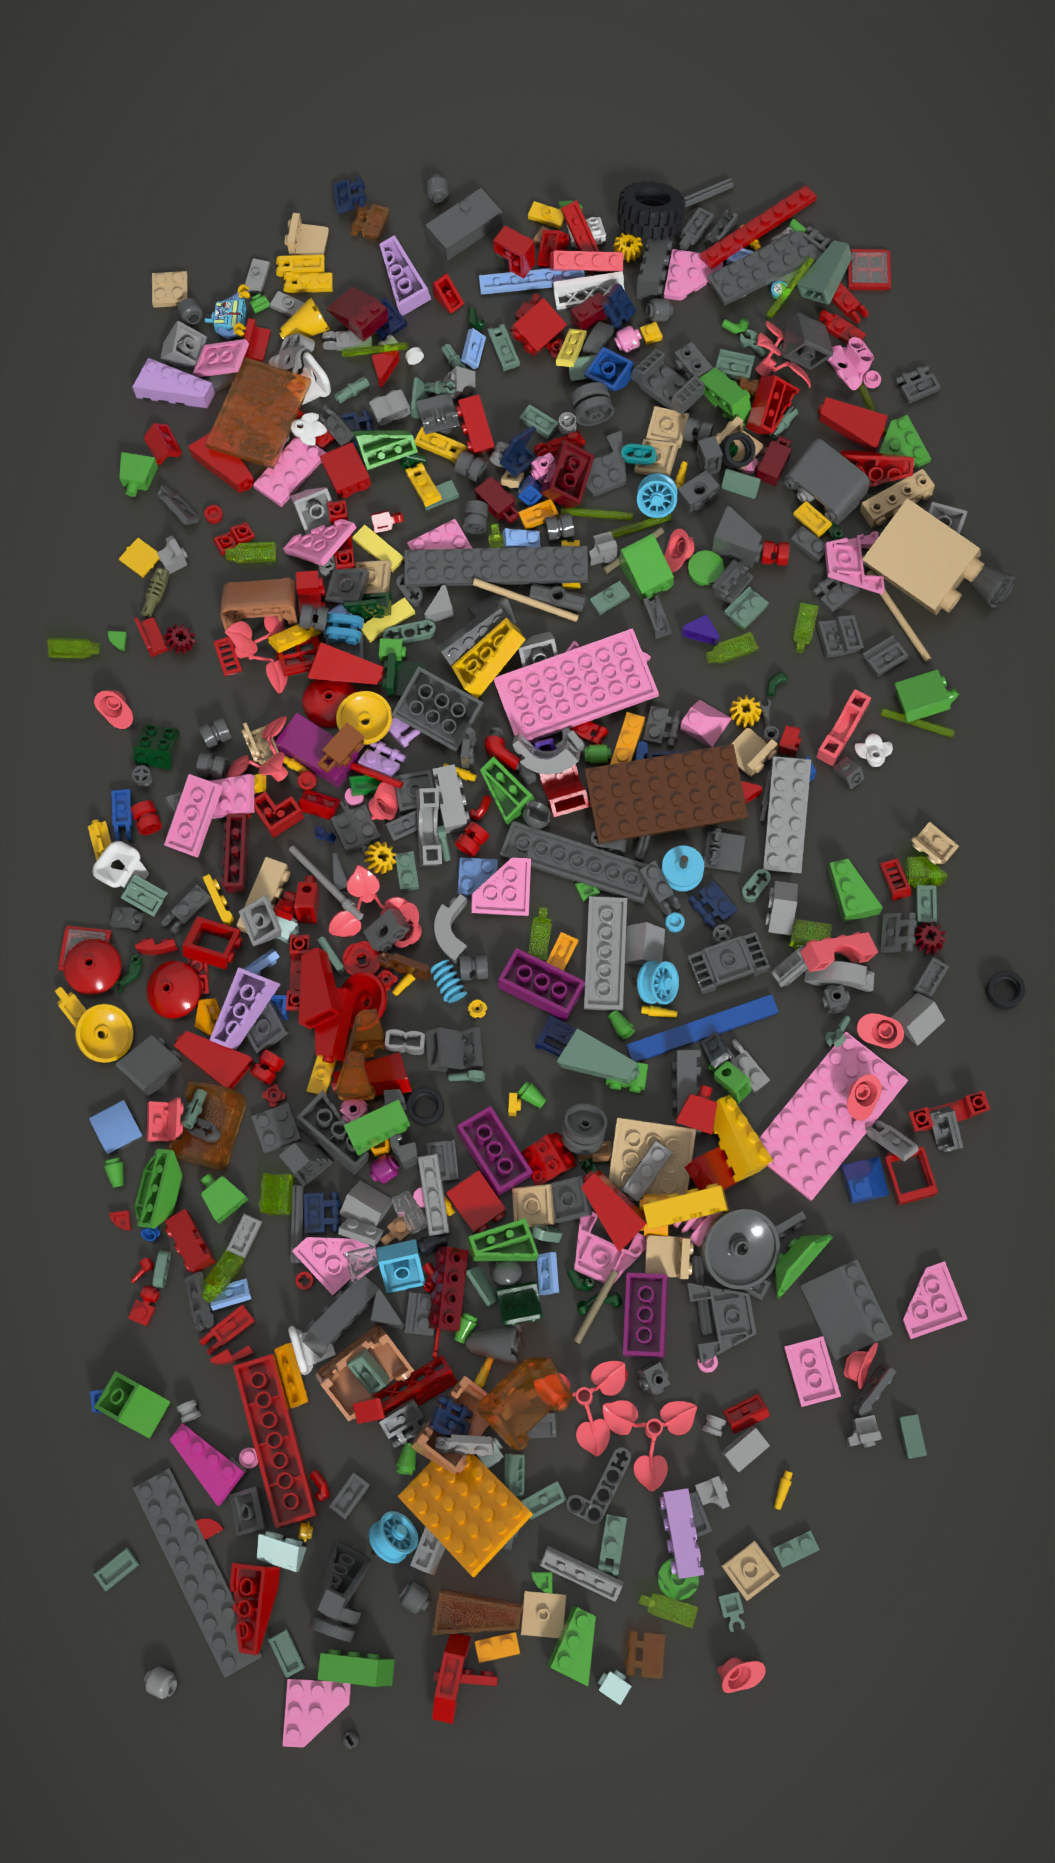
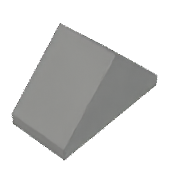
(440, 606)

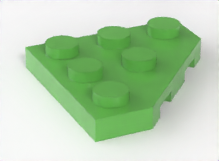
(905, 441)

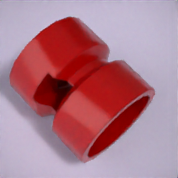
(781, 550)
(145, 814)
(470, 841)
(268, 1060)

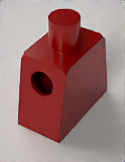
(307, 901)
(698, 1111)

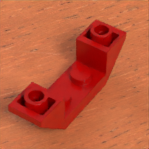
(344, 555)
(298, 946)
(964, 1109)
(449, 1678)

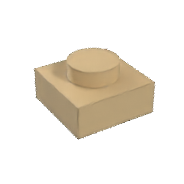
(510, 481)

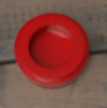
(213, 514)
(307, 780)

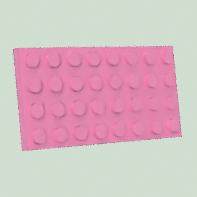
(576, 686)
(815, 1127)

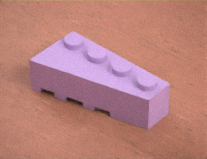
(405, 281)
(172, 385)
(242, 1007)
(682, 1534)

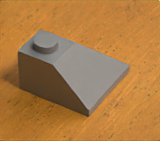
(183, 346)
(312, 508)
(537, 649)

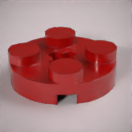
(357, 951)

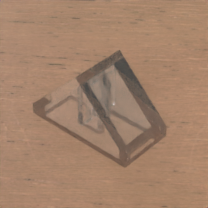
(361, 1262)

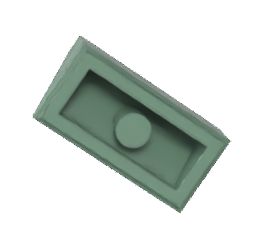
(580, 367)
(417, 394)
(741, 483)
(482, 1286)
(368, 1371)
(912, 1436)

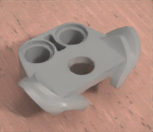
(293, 347)

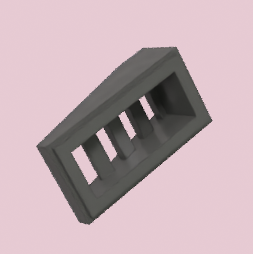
(339, 877)

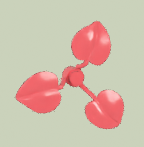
(769, 363)
(244, 647)
(273, 765)
(364, 886)
(610, 1380)
(677, 1417)

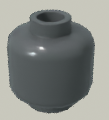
(437, 188)
(659, 310)
(190, 311)
(414, 1597)

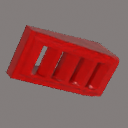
(222, 642)
(899, 890)

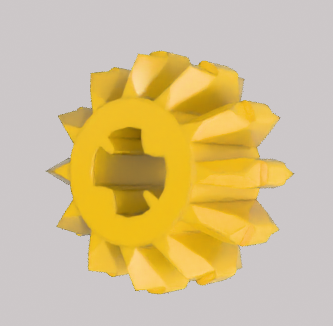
(629, 246)
(745, 704)
(379, 864)

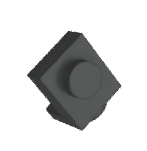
(849, 771)
(126, 918)

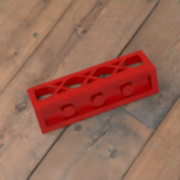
(420, 1391)

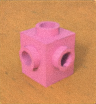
(541, 466)
(348, 1105)

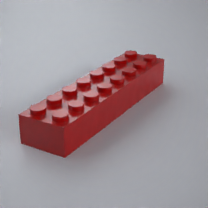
(275, 1441)

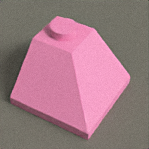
(704, 723)

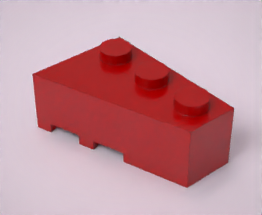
(770, 403)
(475, 425)
(189, 1242)

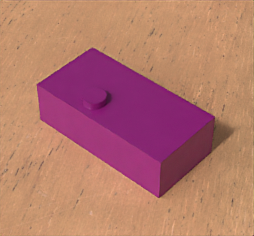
(305, 743)
(541, 984)
(493, 1151)
(645, 1315)

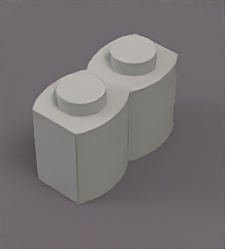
(389, 407)
(410, 1042)

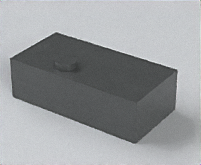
(464, 224)

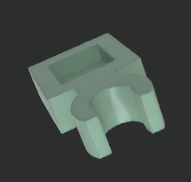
(731, 1607)

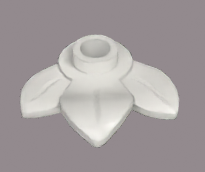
(310, 430)
(874, 747)

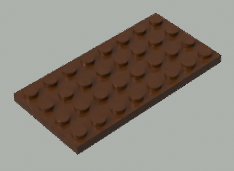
(665, 793)

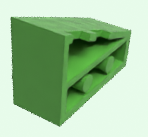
(727, 395)
(384, 446)
(506, 789)
(851, 892)
(377, 1127)
(504, 1243)
(574, 1646)
(356, 1669)

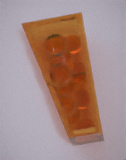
(473, 1613)

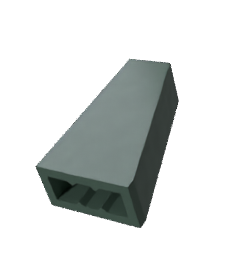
(826, 273)
(597, 1059)

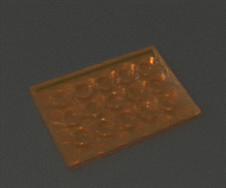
(258, 413)

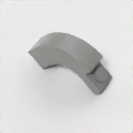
(545, 761)
(448, 944)
(842, 974)

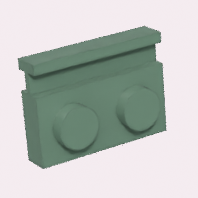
(735, 364)
(746, 608)
(143, 895)

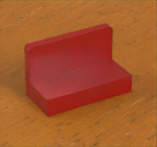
(257, 339)
(162, 442)
(151, 636)

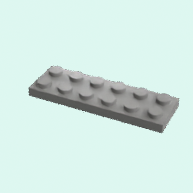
(787, 815)
(605, 954)

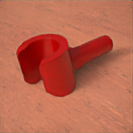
(146, 1265)

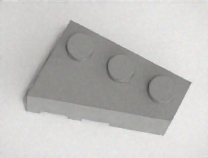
(451, 799)

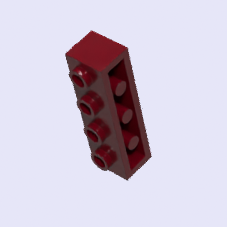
(236, 853)
(448, 1289)

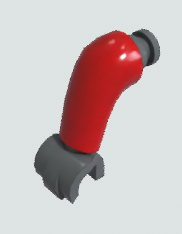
(496, 748)

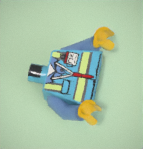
(230, 315)

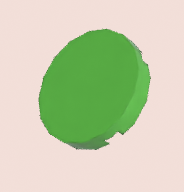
(705, 567)
(672, 1586)

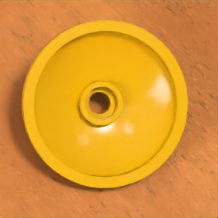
(366, 707)
(116, 1033)

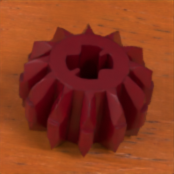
(186, 639)
(933, 932)

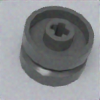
(592, 404)
(584, 1129)
(334, 1627)

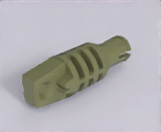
(155, 591)

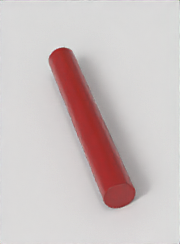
(377, 775)

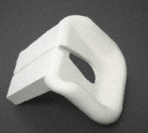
(318, 387)
(128, 856)
(304, 1355)

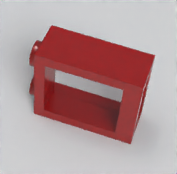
(206, 955)
(930, 1190)

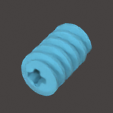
(446, 981)

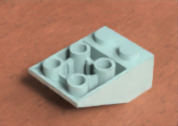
(280, 1552)

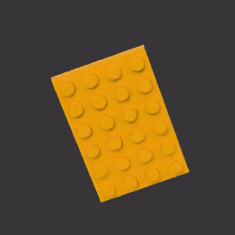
(466, 1511)

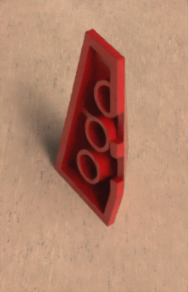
(880, 466)
(254, 1597)

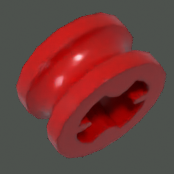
(300, 1285)

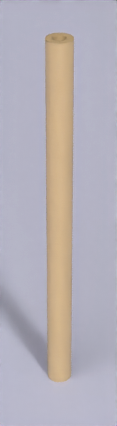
(526, 600)
(904, 624)

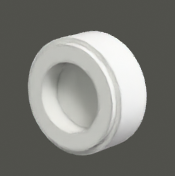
(414, 355)

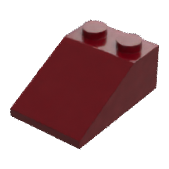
(359, 313)
(568, 475)

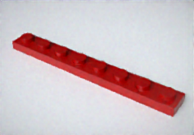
(758, 227)

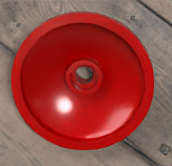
(322, 710)
(100, 975)
(367, 988)
(183, 991)

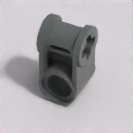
(614, 847)

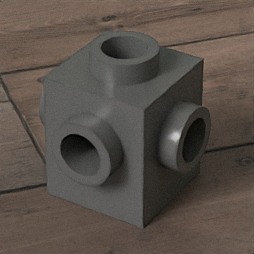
(832, 1004)
(653, 1378)

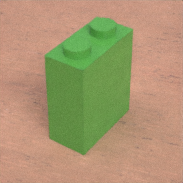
(923, 695)

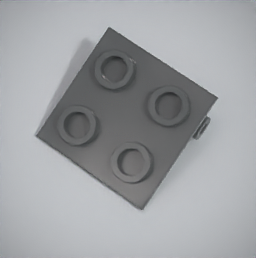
(437, 413)
(724, 851)

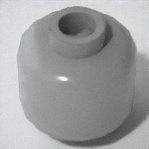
(160, 1682)

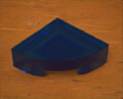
(320, 834)

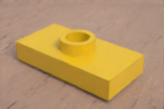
(546, 215)
(812, 519)
(321, 1076)

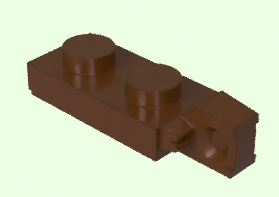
(405, 965)

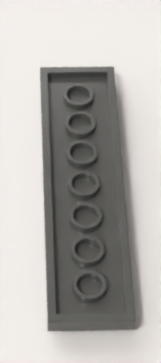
(576, 861)

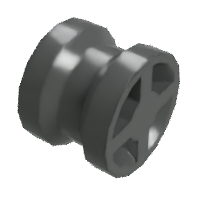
(139, 773)
(723, 931)

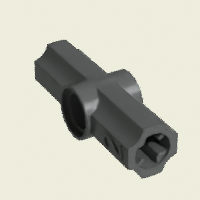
(569, 600)

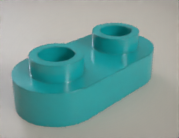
(640, 453)

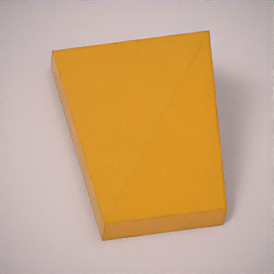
(207, 1015)

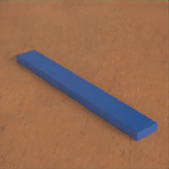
(702, 1028)

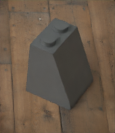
(806, 341)
(737, 539)
(150, 1065)

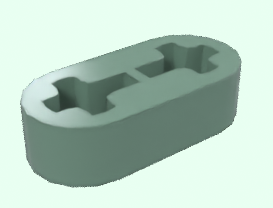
(753, 883)
(546, 1233)
(161, 1268)

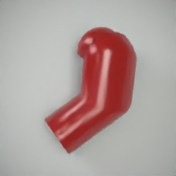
(482, 809)
(429, 1269)
(321, 1483)

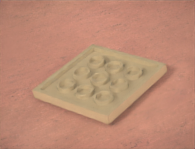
(634, 1140)

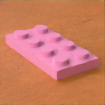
(291, 471)
(193, 815)

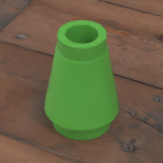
(621, 1025)
(532, 1095)
(114, 1171)
(467, 1325)
(407, 1460)

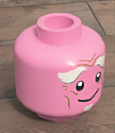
(628, 339)

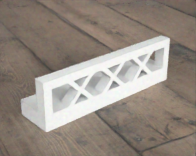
(583, 286)

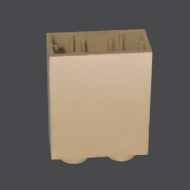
(924, 558)

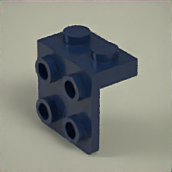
(517, 456)

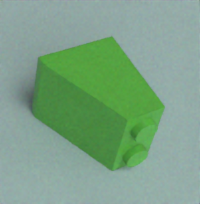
(646, 567)
(132, 1404)

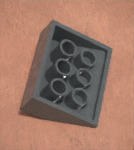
(437, 708)
(846, 1310)

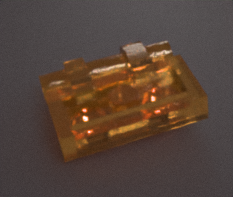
(374, 224)
(652, 1655)

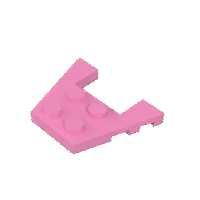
(846, 563)
(598, 1257)

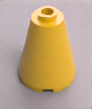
(305, 321)

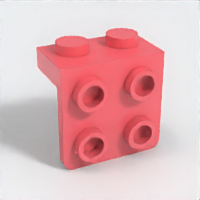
(164, 1121)

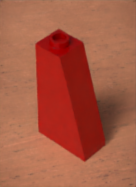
(854, 423)
(224, 466)
(338, 665)
(317, 990)
(332, 1034)
(217, 1061)
(384, 1074)
(616, 1212)

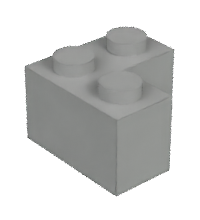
(783, 907)

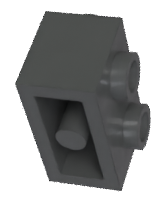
(691, 362)

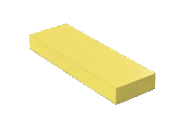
(571, 348)
(377, 547)
(376, 626)

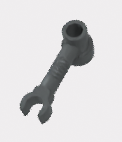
(770, 731)

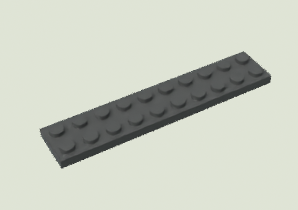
(496, 566)
(194, 1568)

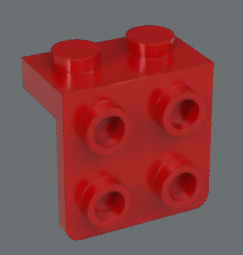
(548, 1158)

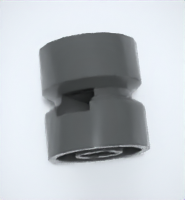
(705, 430)
(471, 466)
(476, 515)
(559, 526)
(307, 615)
(215, 732)
(211, 765)
(474, 967)

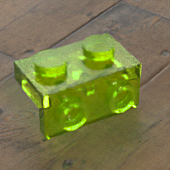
(276, 1194)

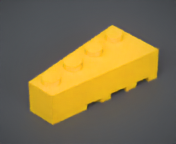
(488, 657)
(739, 1140)
(685, 1207)

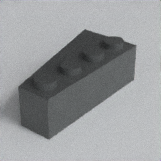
(327, 1129)

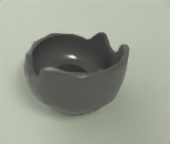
(536, 814)
(506, 1273)

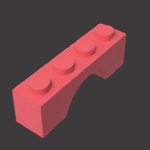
(586, 261)
(844, 727)
(856, 948)

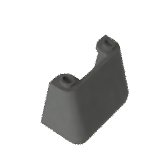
(829, 480)

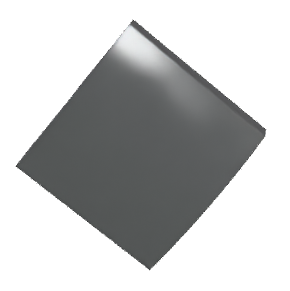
(839, 636)

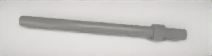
(346, 903)

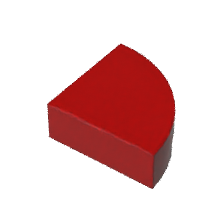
(121, 1219)
(209, 1527)

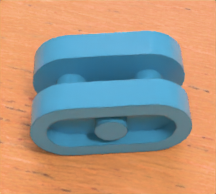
(344, 628)

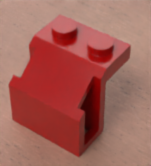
(564, 791)

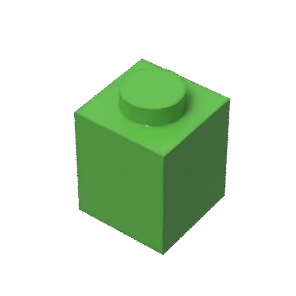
(391, 646)

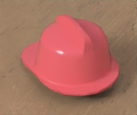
(678, 549)
(114, 708)
(384, 802)
(411, 915)
(880, 1030)
(863, 1096)
(858, 1365)
(740, 1675)

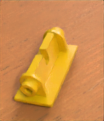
(99, 836)

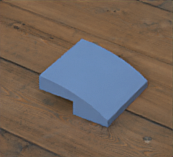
(115, 1126)

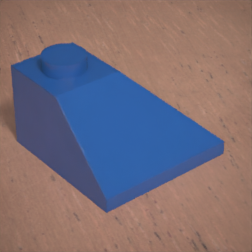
(610, 369)
(864, 1180)

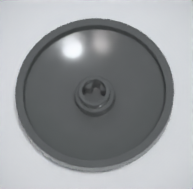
(740, 1248)

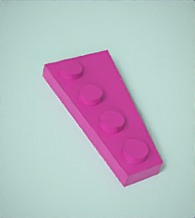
(210, 1466)

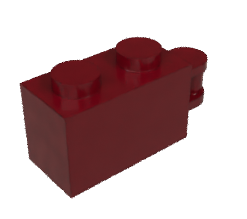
(589, 312)
(774, 461)
(498, 500)

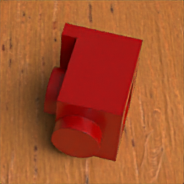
(790, 741)

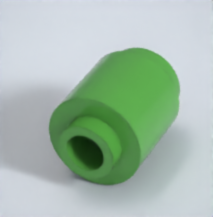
(597, 753)

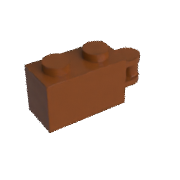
(341, 748)

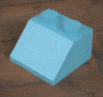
(400, 1266)

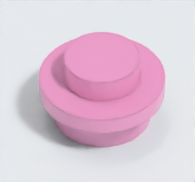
(872, 379)
(248, 1458)

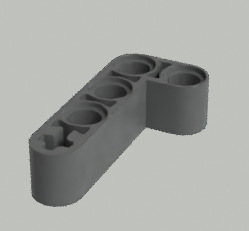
(605, 1484)

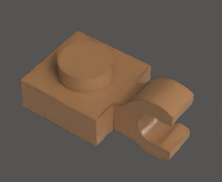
(601, 1155)
(398, 1229)

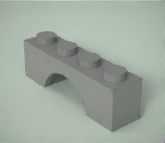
(428, 841)

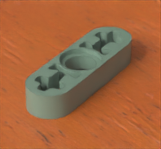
(420, 624)

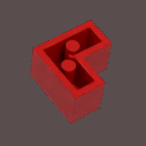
(517, 249)
(310, 590)
(277, 817)

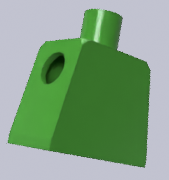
(136, 472)
(731, 1080)
(221, 1197)

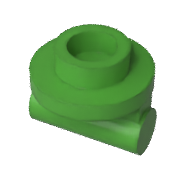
(259, 303)

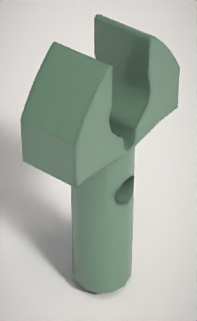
(751, 342)
(444, 844)
(838, 1037)
(473, 1075)

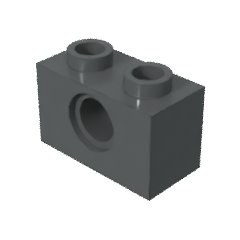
(709, 455)
(704, 483)
(387, 930)

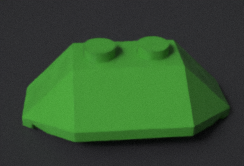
(158, 1189)
(796, 1260)

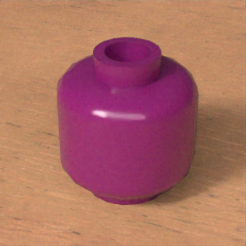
(384, 1168)

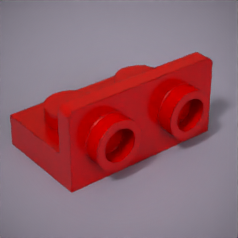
(551, 241)

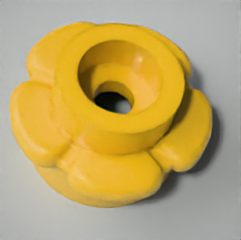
(482, 1008)
(305, 1531)

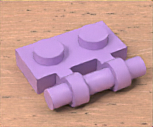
(379, 763)

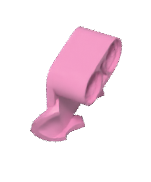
(857, 360)

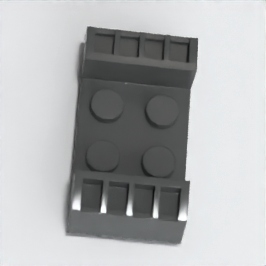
(665, 384)
(728, 962)
(407, 1153)

